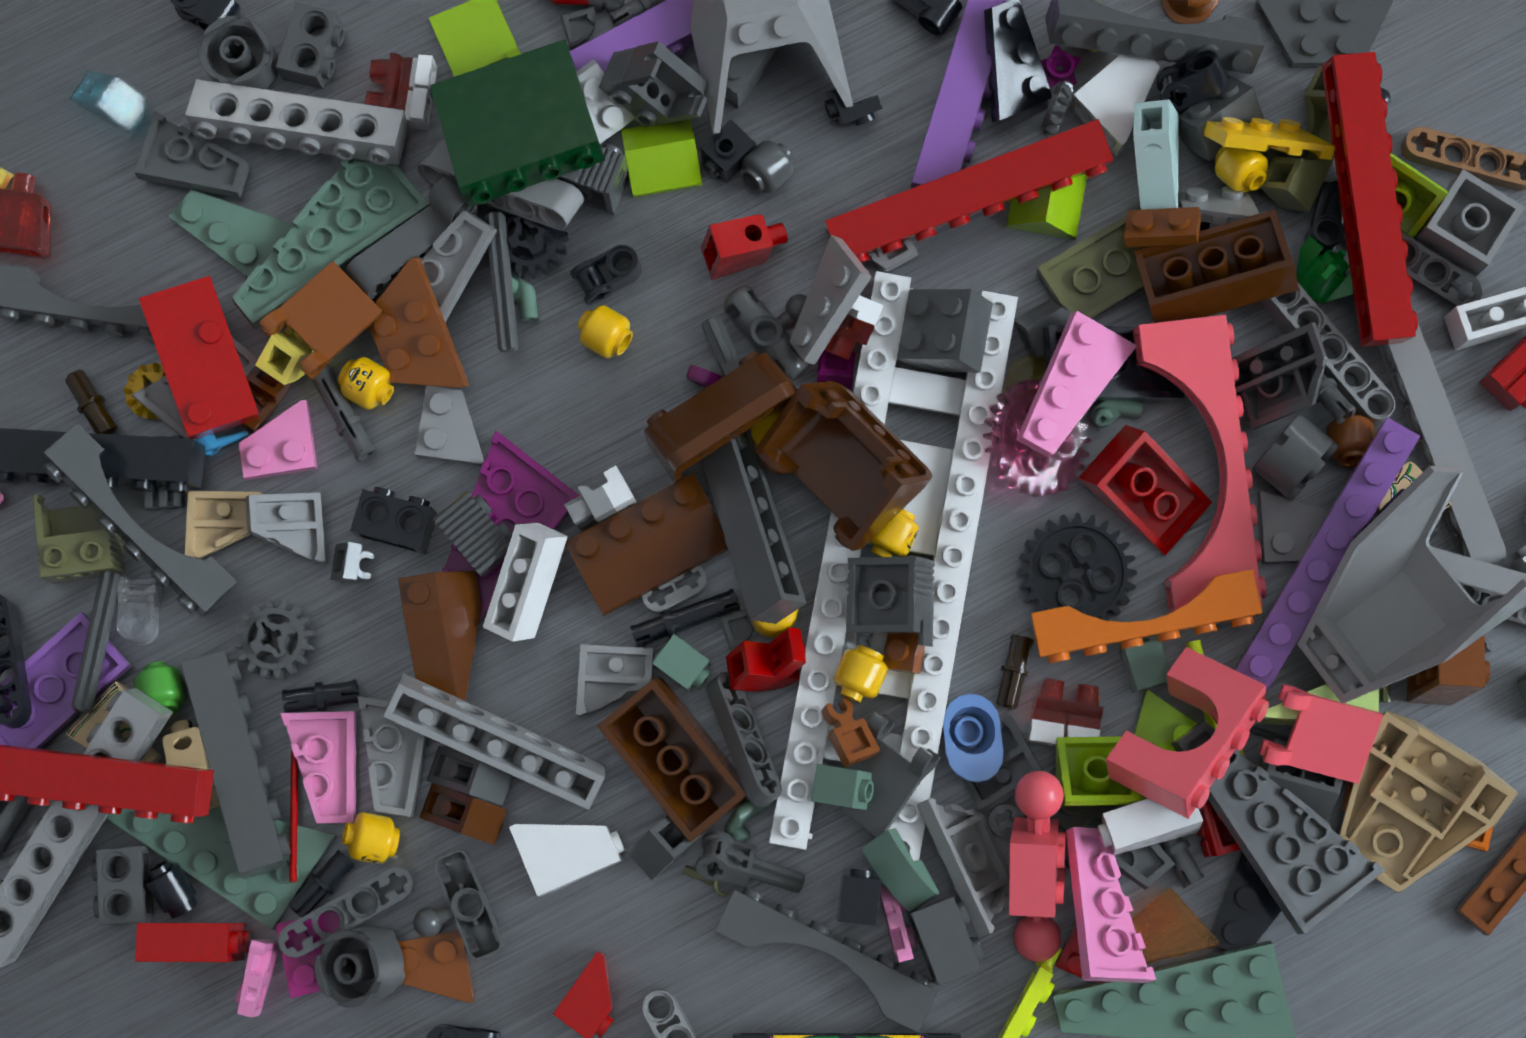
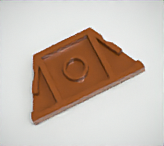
(414, 333)

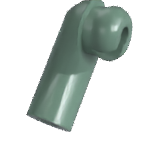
(525, 296)
(1109, 410)
(740, 816)

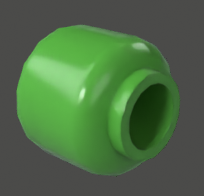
(162, 684)

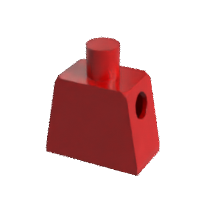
(740, 244)

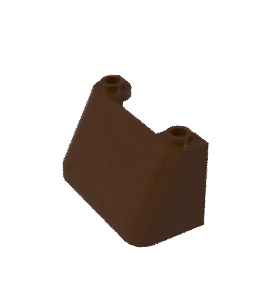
(844, 459)

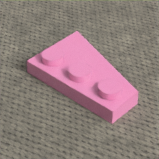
(327, 760)

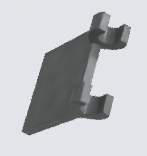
(892, 778)

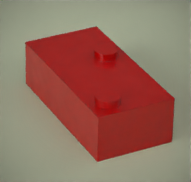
(199, 358)

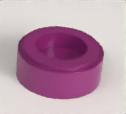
(701, 376)

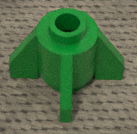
(1323, 274)

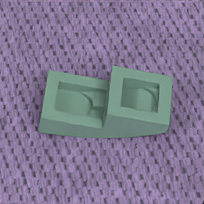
(901, 875)

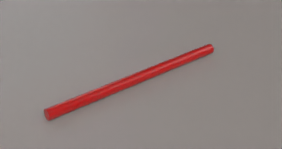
(293, 819)

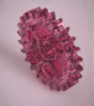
(1048, 473)

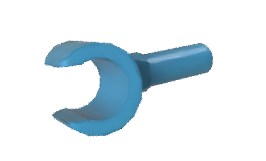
(214, 445)

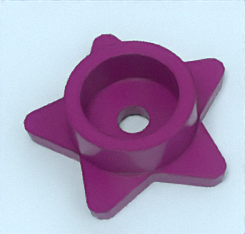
(1062, 59)

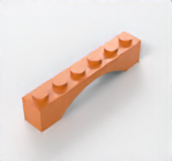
(1223, 600)

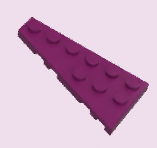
(518, 494)

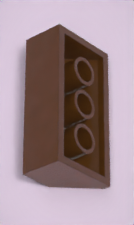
(1222, 272)
(648, 544)
(674, 758)

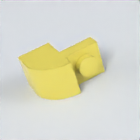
(283, 356)

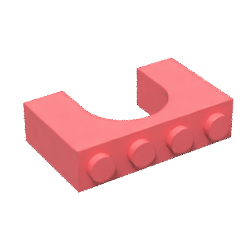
(1185, 777)

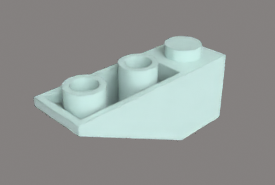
(1156, 153)

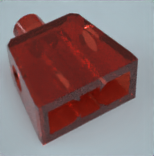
(25, 220)

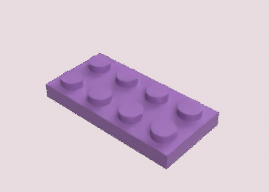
(52, 684)

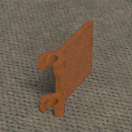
(325, 316)

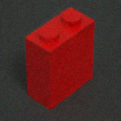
(191, 942)

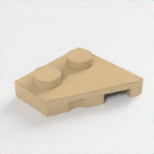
(215, 521)

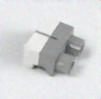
(601, 502)

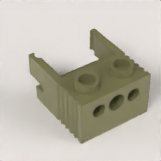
(74, 544)

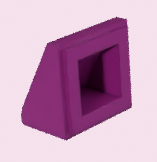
(836, 369)

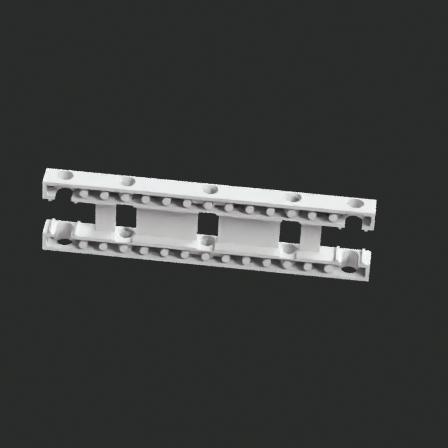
(947, 530)

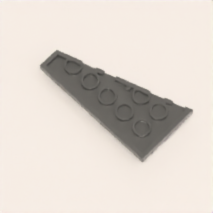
(1285, 841)

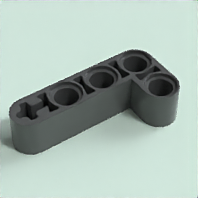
(383, 261)

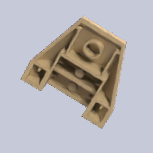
(1419, 801)

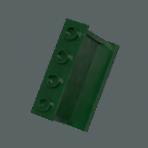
(516, 123)

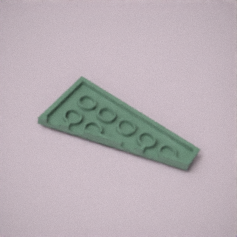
(336, 225)
(1202, 997)

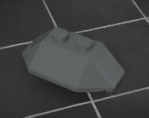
(1280, 376)

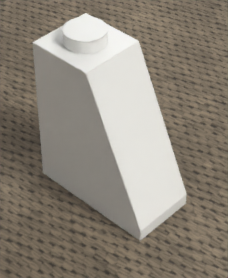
(1112, 97)
(1145, 825)
(565, 852)

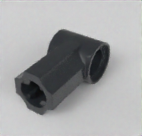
(933, 14)
(1327, 217)

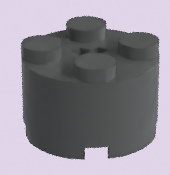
(234, 37)
(1295, 457)
(360, 965)

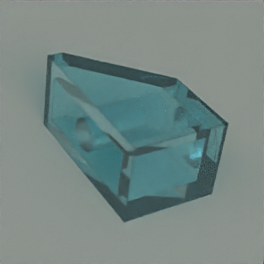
(110, 99)

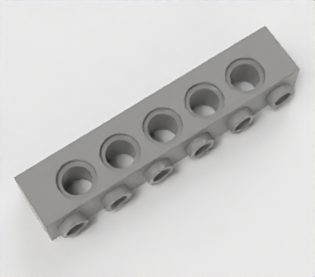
(317, 115)
(495, 741)

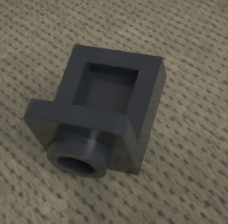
(860, 112)

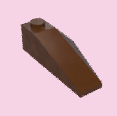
(442, 627)

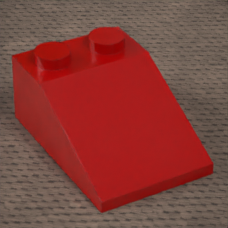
(1145, 488)

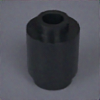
(171, 889)

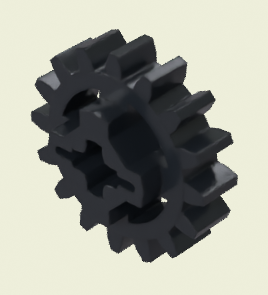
(520, 246)

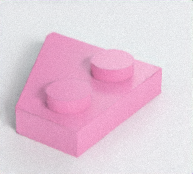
(280, 445)

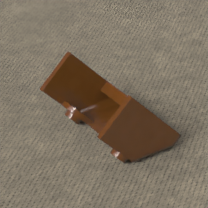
(718, 413)

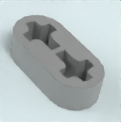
(679, 595)

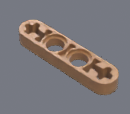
(1471, 153)

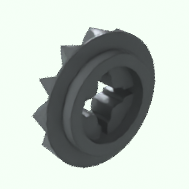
(1057, 108)

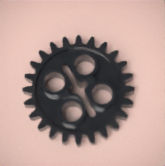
(1105, 557)

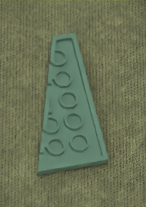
(230, 231)
(207, 855)

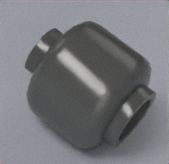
(767, 167)

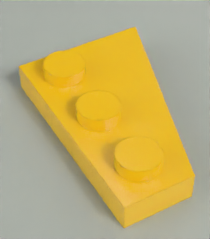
(1261, 133)

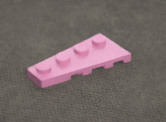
(1075, 377)
(1105, 930)

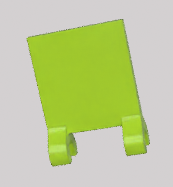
(474, 35)

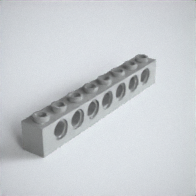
(146, 721)

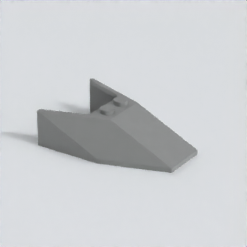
(743, 26)
(1396, 601)

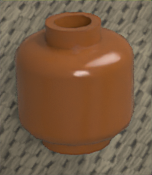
(1352, 437)

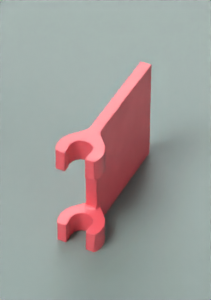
(1326, 736)

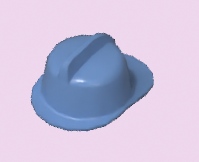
(973, 738)

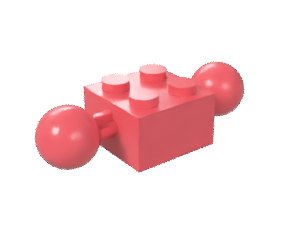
(1037, 866)

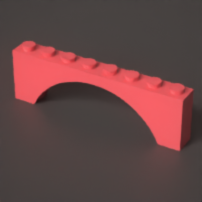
(1199, 362)

